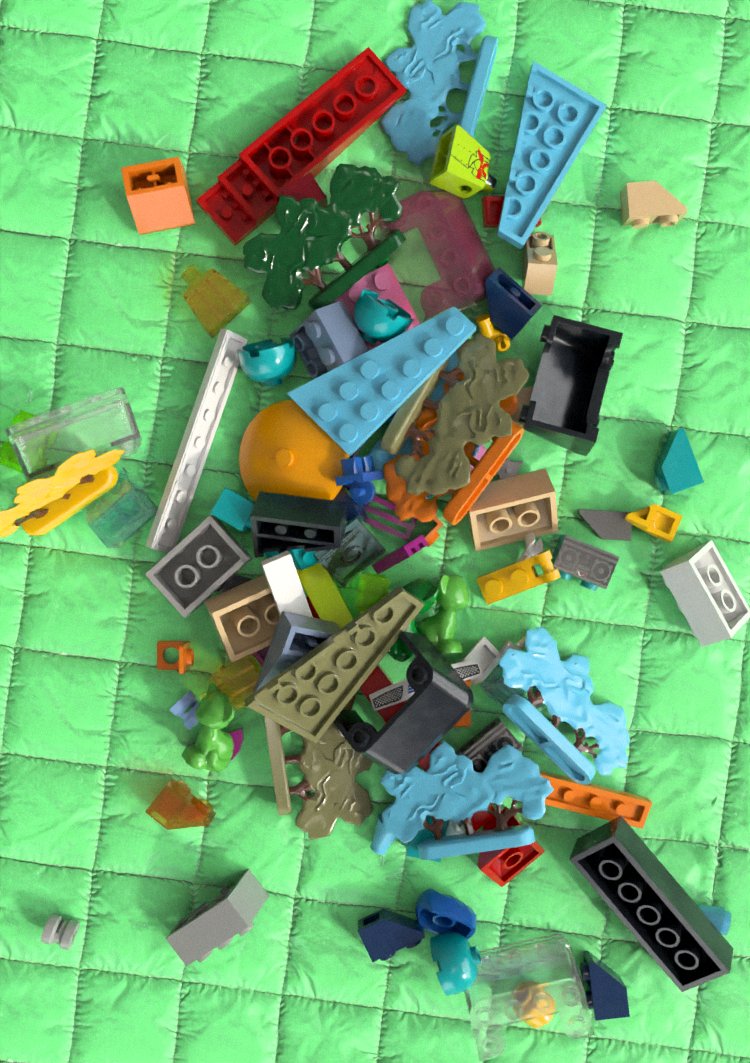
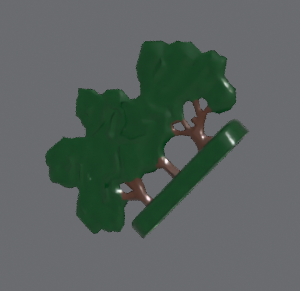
(315, 235)

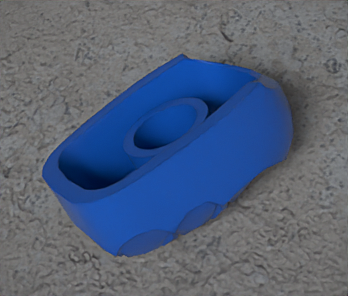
(444, 914)

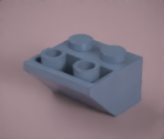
(328, 339)

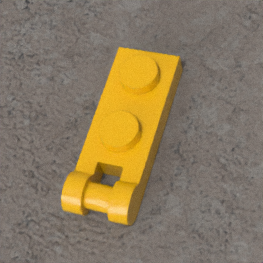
(517, 577)

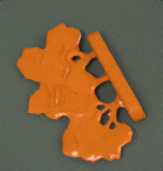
(463, 498)

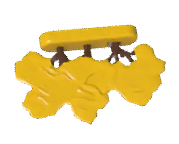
(54, 499)

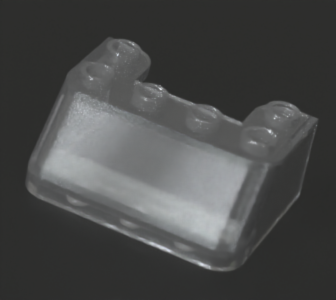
(92, 423)
(526, 984)

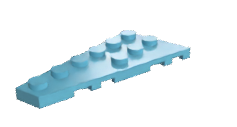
(548, 139)
(371, 387)

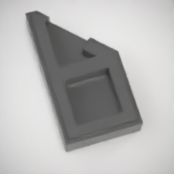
(607, 524)

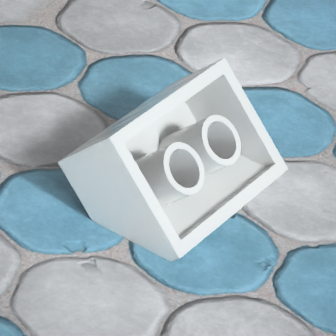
(706, 594)

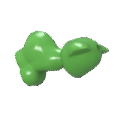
(441, 627)
(213, 745)

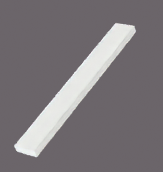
(196, 442)

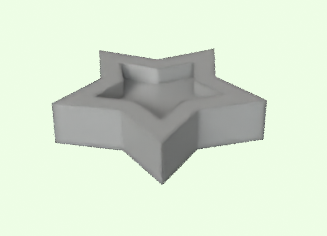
(509, 469)

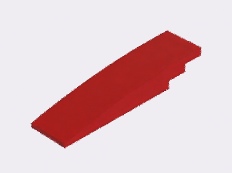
(300, 144)

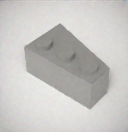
(218, 921)

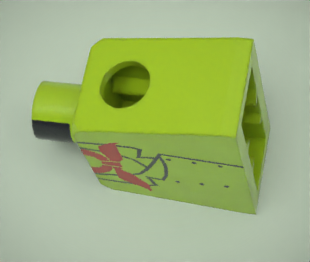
(461, 165)

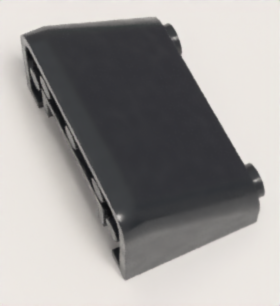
(570, 383)

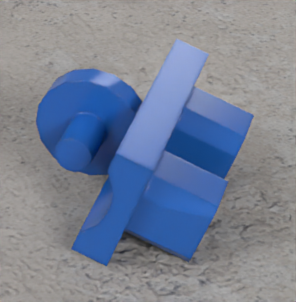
(359, 473)

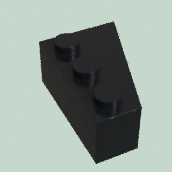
(296, 522)

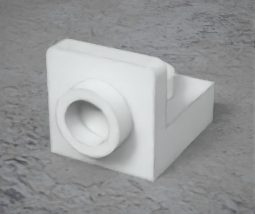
(487, 656)

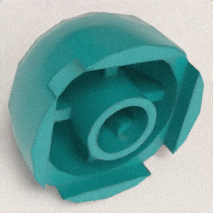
(379, 318)
(268, 361)
(455, 961)

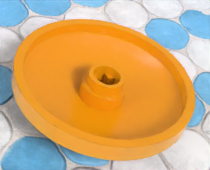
(289, 454)

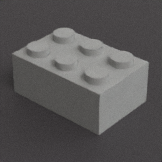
(199, 566)

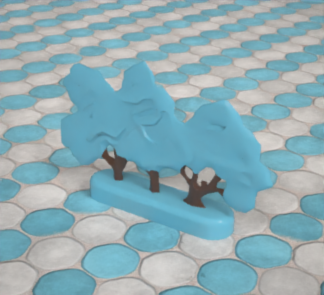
(566, 693)
(456, 792)

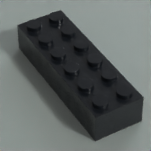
(652, 904)

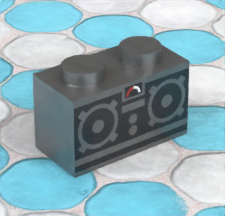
(486, 743)

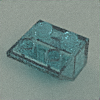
(120, 511)

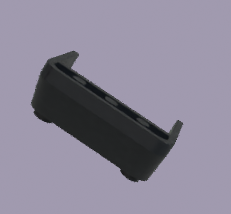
(424, 718)

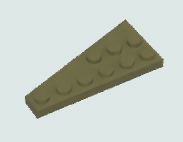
(326, 678)

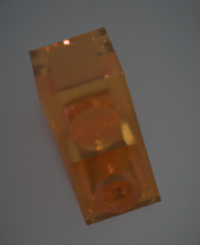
(179, 808)

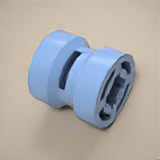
(189, 718)

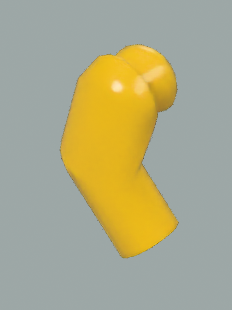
(486, 328)

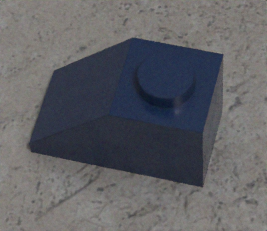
(509, 303)

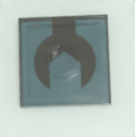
(356, 553)

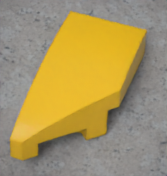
(656, 521)

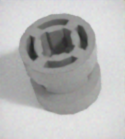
(60, 931)

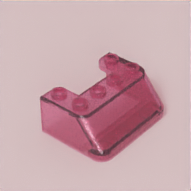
(452, 246)

